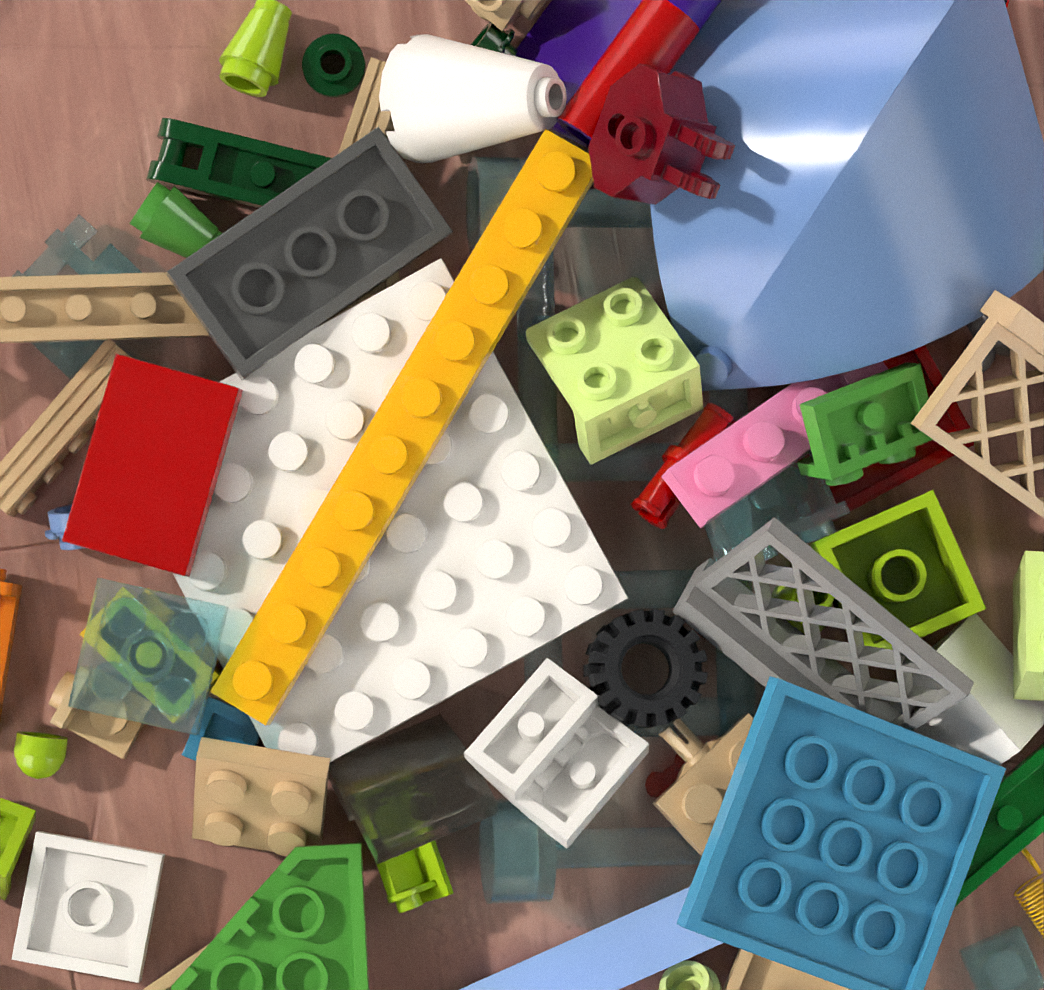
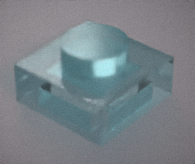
(1002, 962)

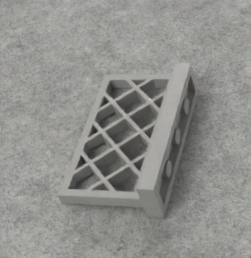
(764, 644)

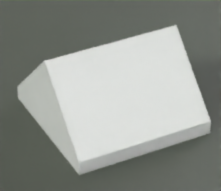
(989, 718)

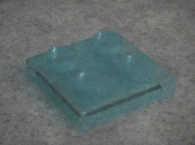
(148, 656)

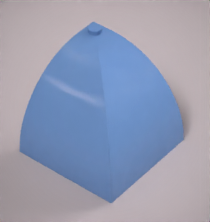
(868, 188)

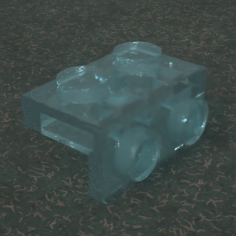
(795, 500)

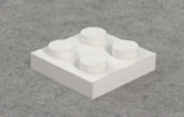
(88, 906)

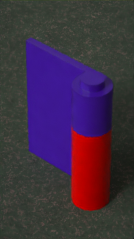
(602, 41)

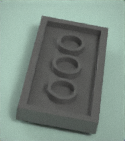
(309, 253)

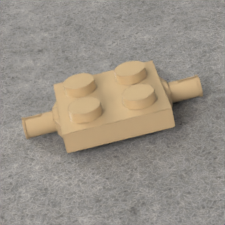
(701, 784)

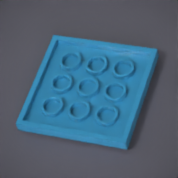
(840, 843)

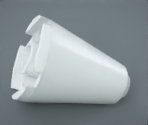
(464, 98)

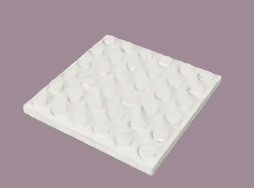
(467, 573)

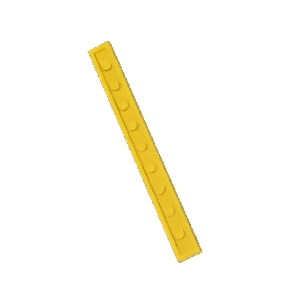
(406, 428)

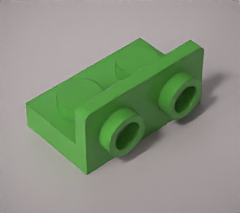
(864, 424)

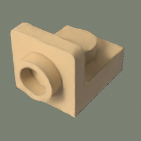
(105, 731)

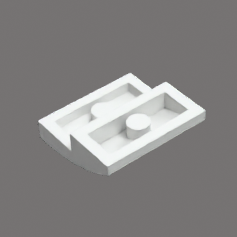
(556, 753)

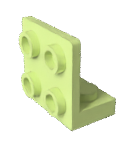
(618, 368)

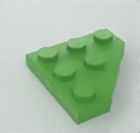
(295, 930)

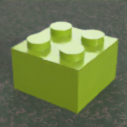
(907, 566)

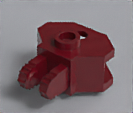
(659, 139)

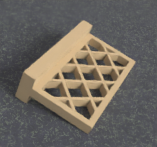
(1025, 338)

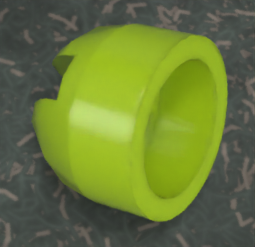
(39, 753)

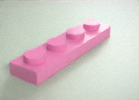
(751, 449)

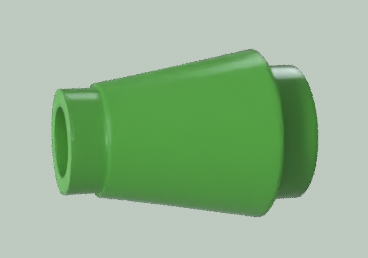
(173, 222)

